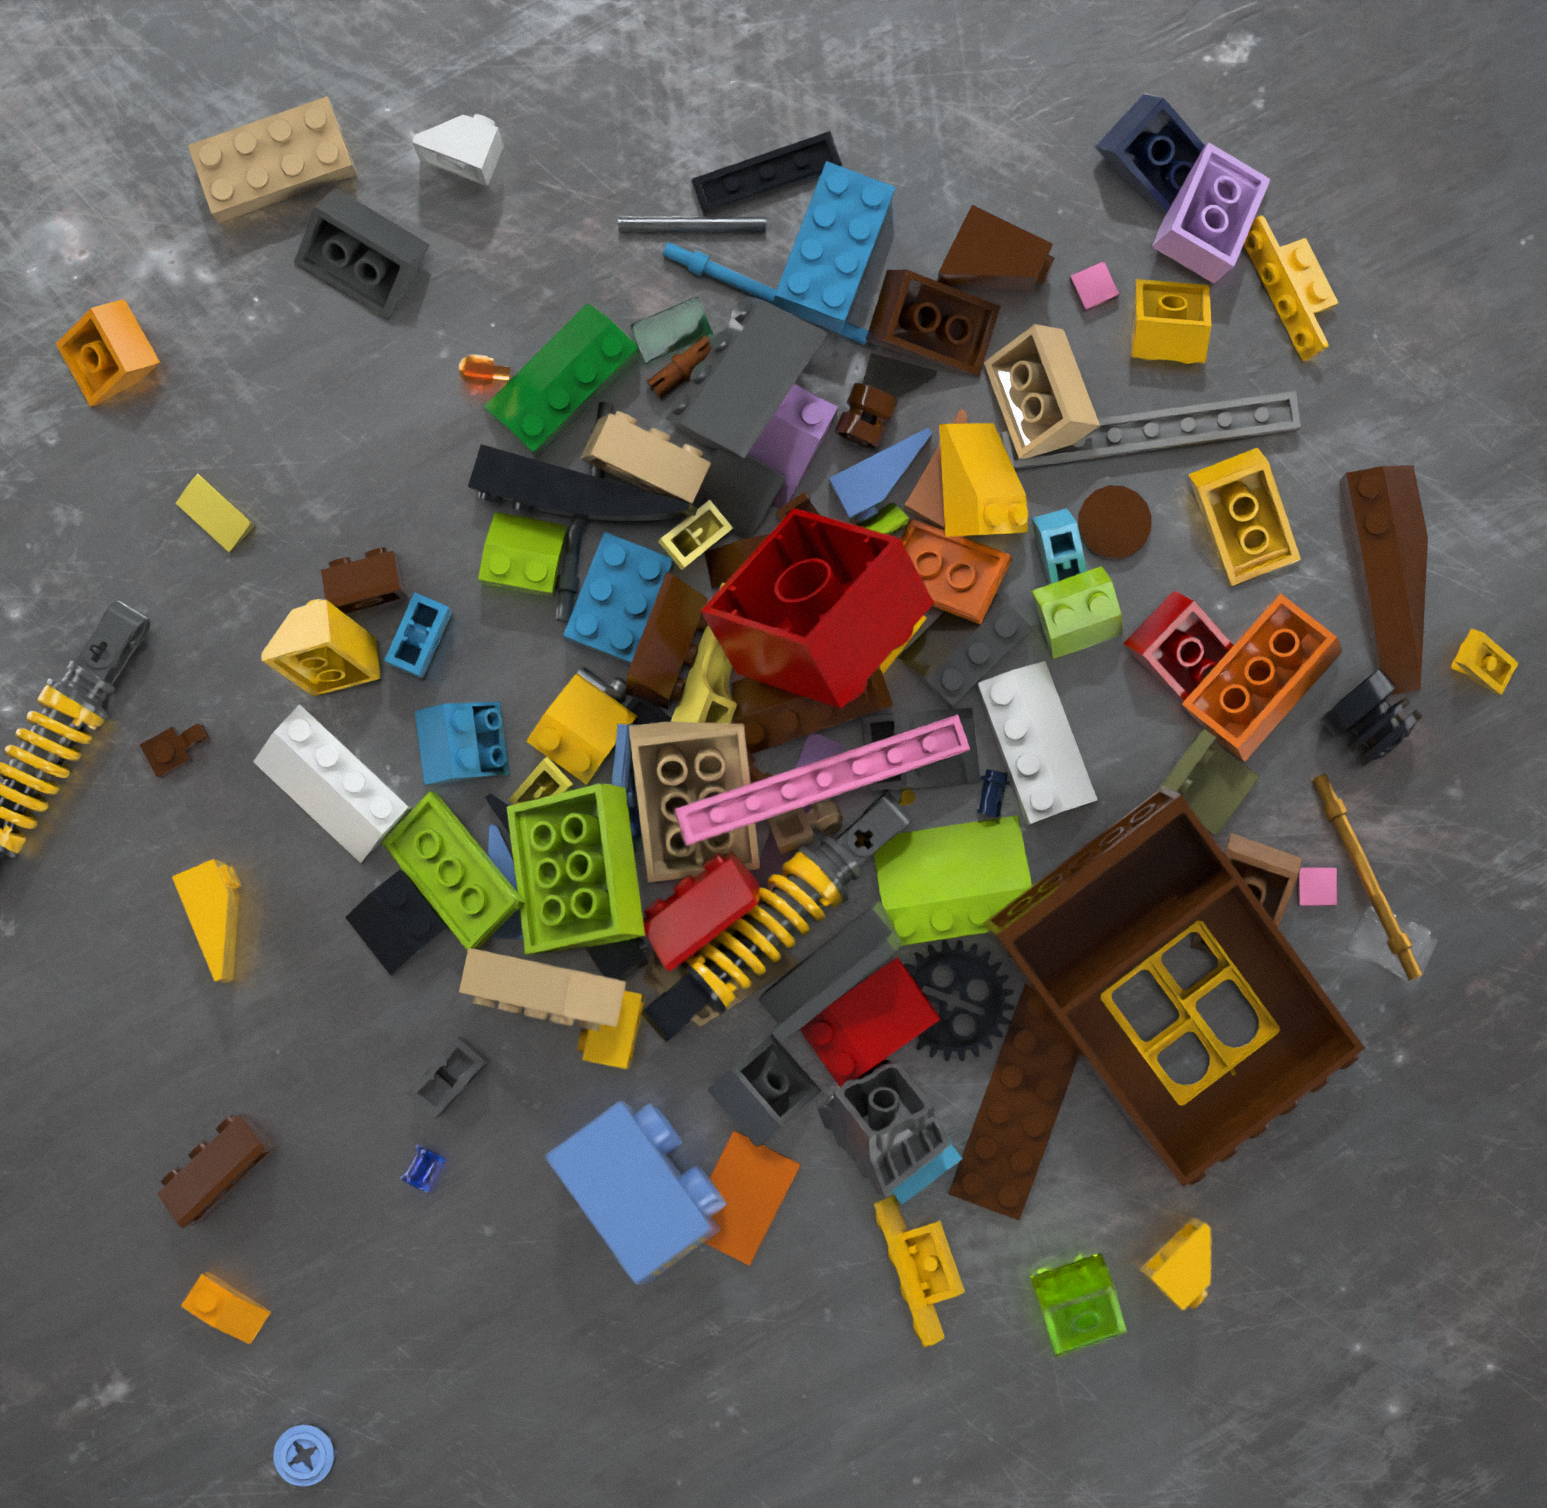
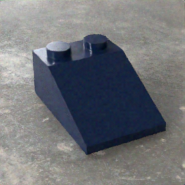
(1152, 150)

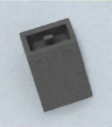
(949, 771)

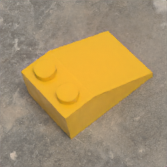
(979, 483)
(1245, 516)
(213, 909)

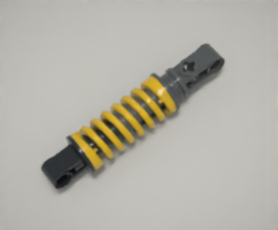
(67, 711)
(806, 884)

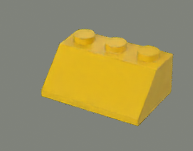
(323, 649)
(1183, 1266)

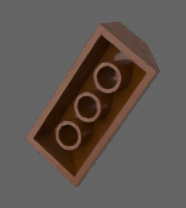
(779, 716)

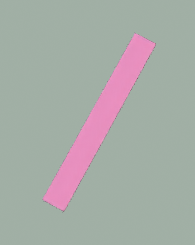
(821, 780)

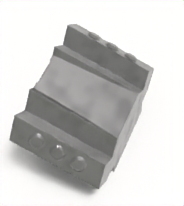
(885, 1125)

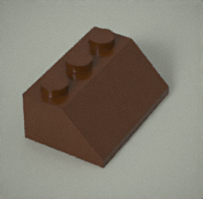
(667, 643)
(214, 1169)

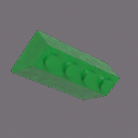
(563, 379)

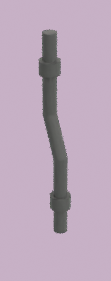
(567, 582)

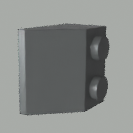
(764, 1090)

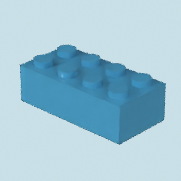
(833, 247)

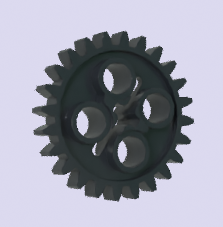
(966, 968)

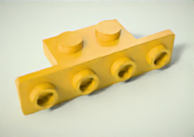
(1293, 284)
(923, 1266)

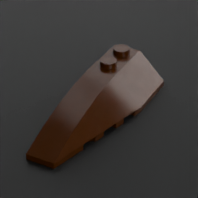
(1391, 565)

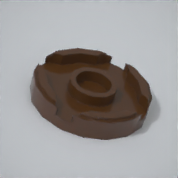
(1114, 522)

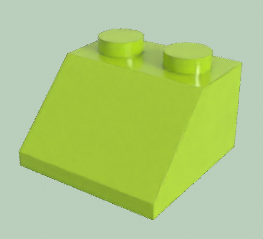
(523, 554)
(1078, 612)

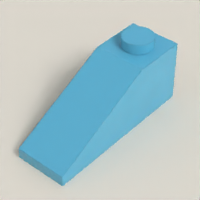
(1059, 545)

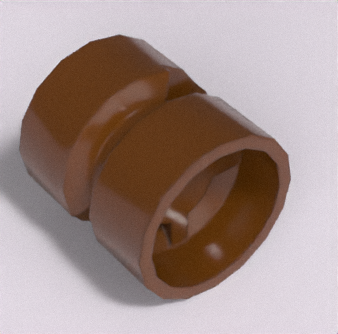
(869, 403)

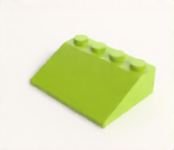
(575, 869)
(951, 878)

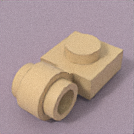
(795, 827)

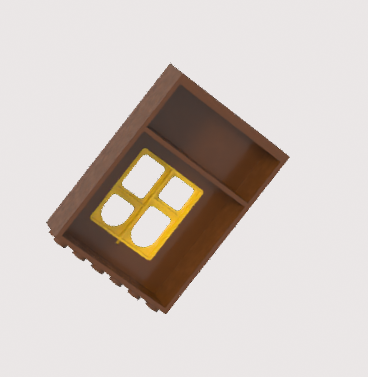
(1115, 915)

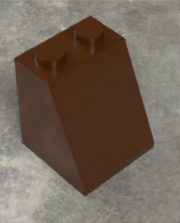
(995, 256)

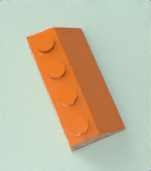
(1263, 677)

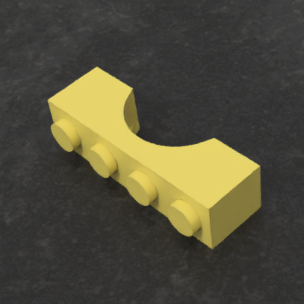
(706, 689)

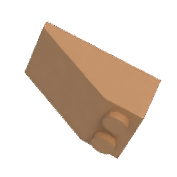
(1266, 872)

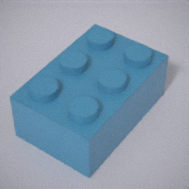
(617, 598)

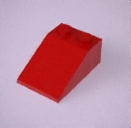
(1178, 645)
(870, 1022)

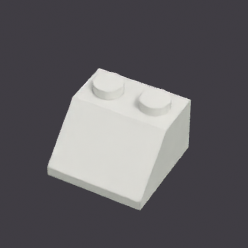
(462, 147)

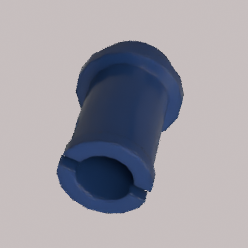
(993, 793)

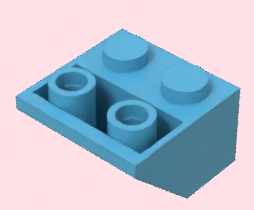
(461, 742)

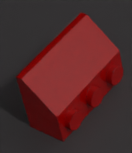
(700, 908)

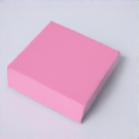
(1094, 286)
(1317, 887)

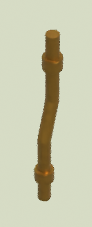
(1398, 942)

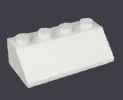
(1035, 742)
(331, 783)

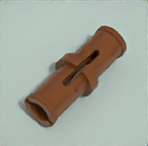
(679, 368)

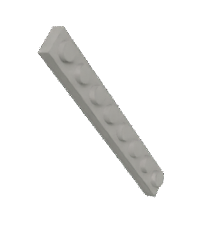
(1174, 428)

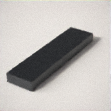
(765, 173)

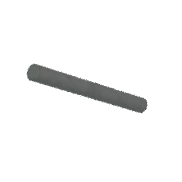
(684, 224)

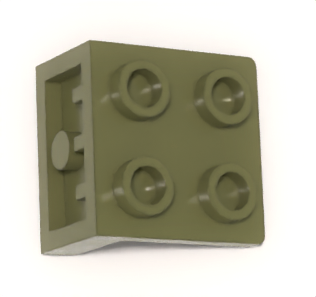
(1210, 781)

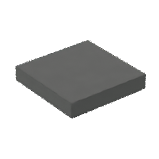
(740, 490)

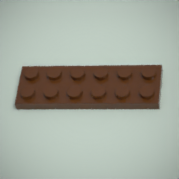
(1016, 1111)

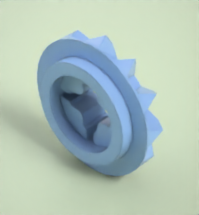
(286, 1450)

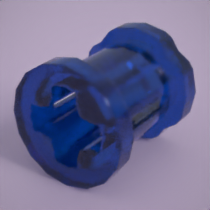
(423, 1168)

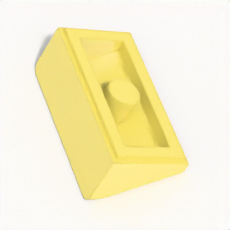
(214, 513)

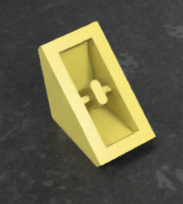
(695, 535)
(542, 782)

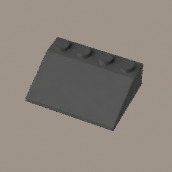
(744, 376)

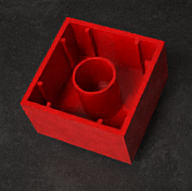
(818, 607)

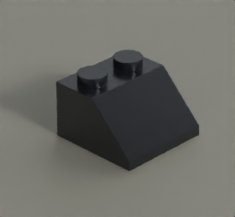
(396, 922)

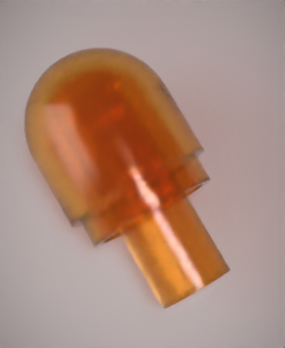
(481, 370)

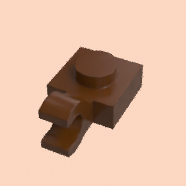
(170, 750)

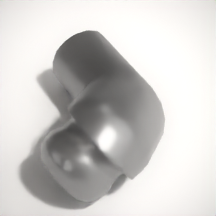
(616, 690)

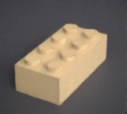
(272, 160)
(541, 990)

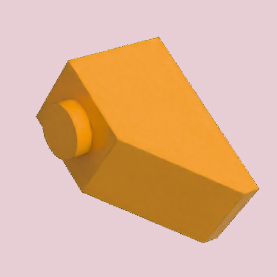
(225, 1308)

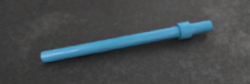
(700, 264)

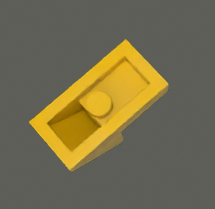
(1484, 662)

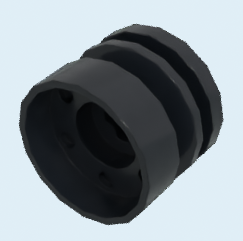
(1371, 718)

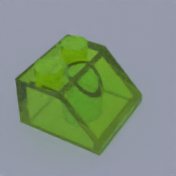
(1078, 1304)

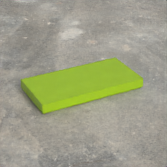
(452, 871)

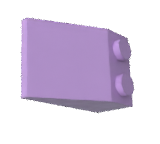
(1212, 214)
(794, 438)

